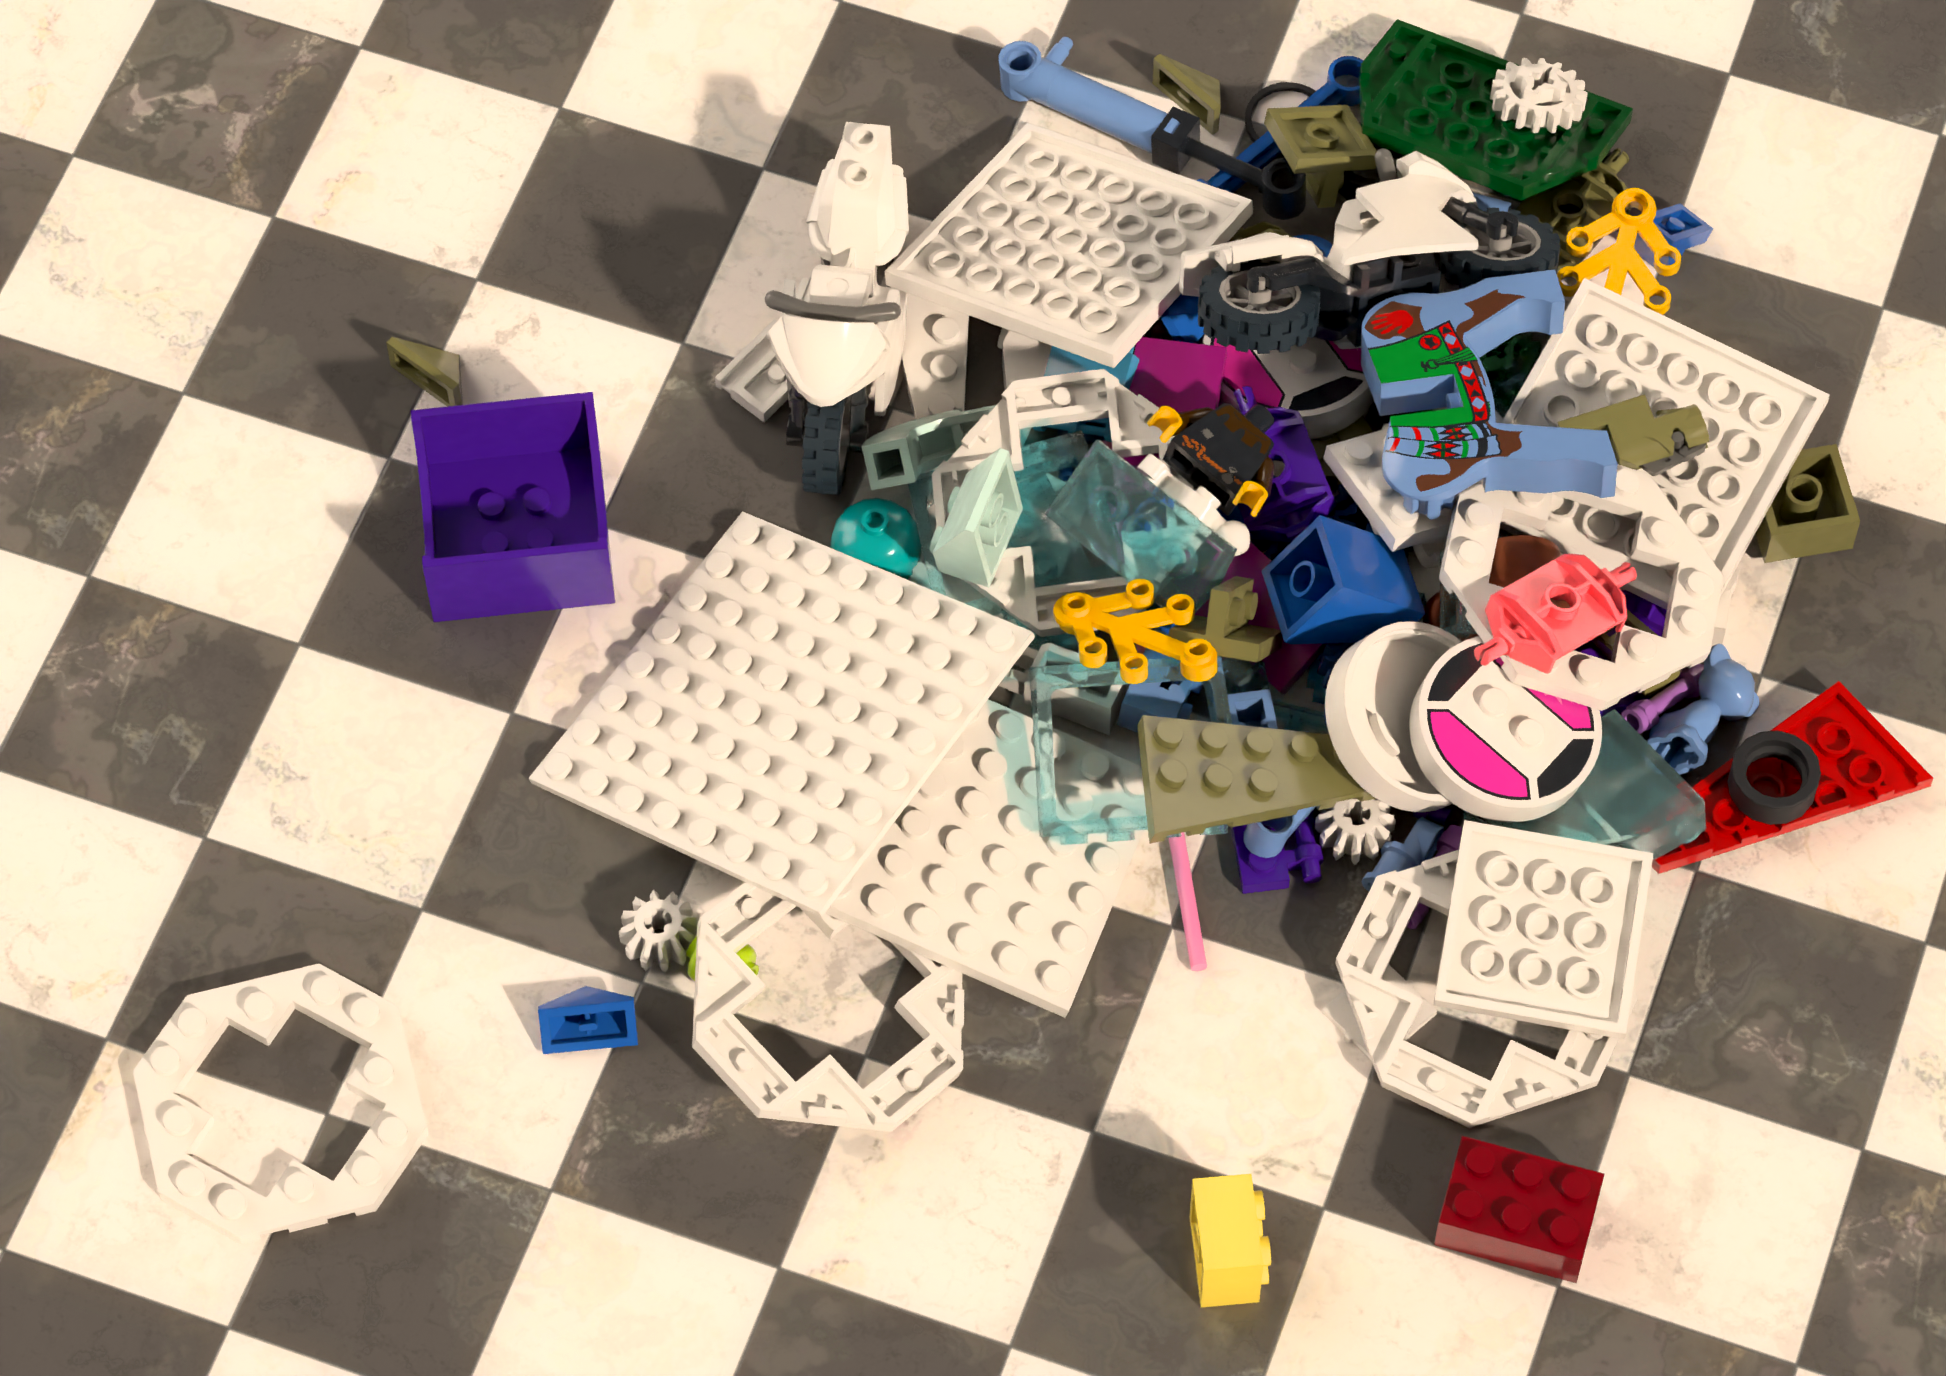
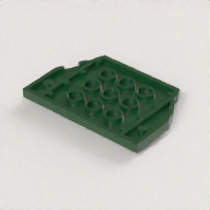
(1436, 101)

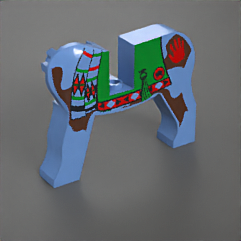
(1426, 356)

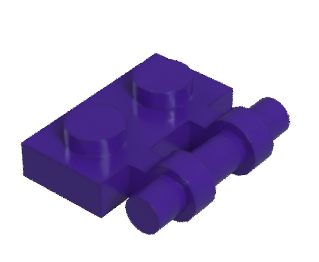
(1271, 873)

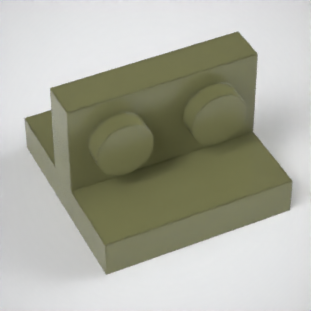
(1322, 145)
(1227, 624)

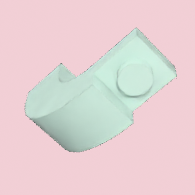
(916, 446)

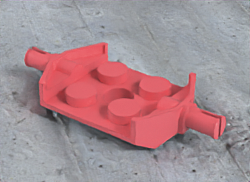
(1539, 632)

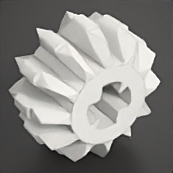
(1365, 838)
(653, 915)

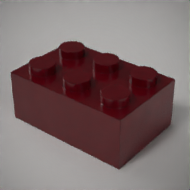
(1519, 1209)

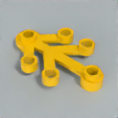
(1622, 256)
(1080, 613)

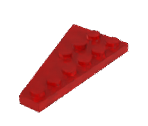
(1857, 766)

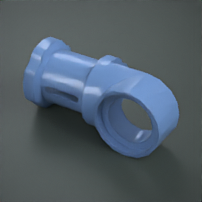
(1418, 847)

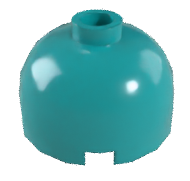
(880, 535)

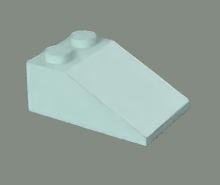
(979, 521)

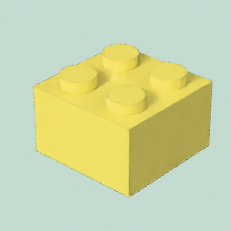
(1228, 1240)

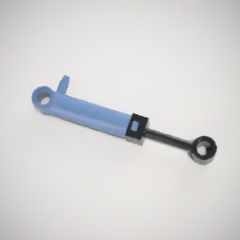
(1168, 136)

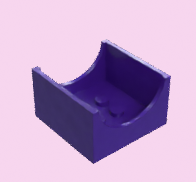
(513, 507)

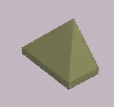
(1189, 89)
(428, 368)

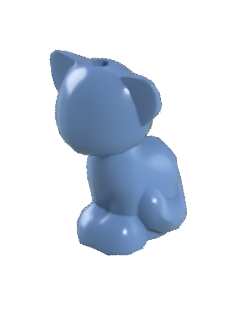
(1725, 694)

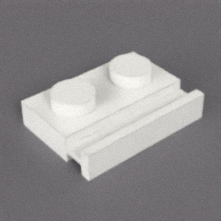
(756, 378)

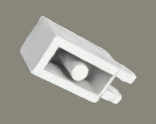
(1086, 706)

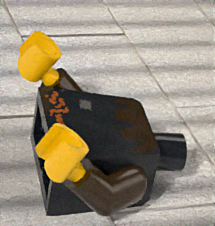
(1221, 452)

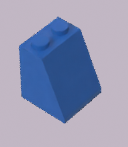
(1339, 585)

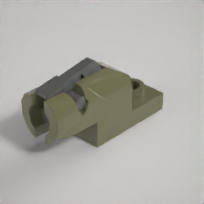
(1647, 440)

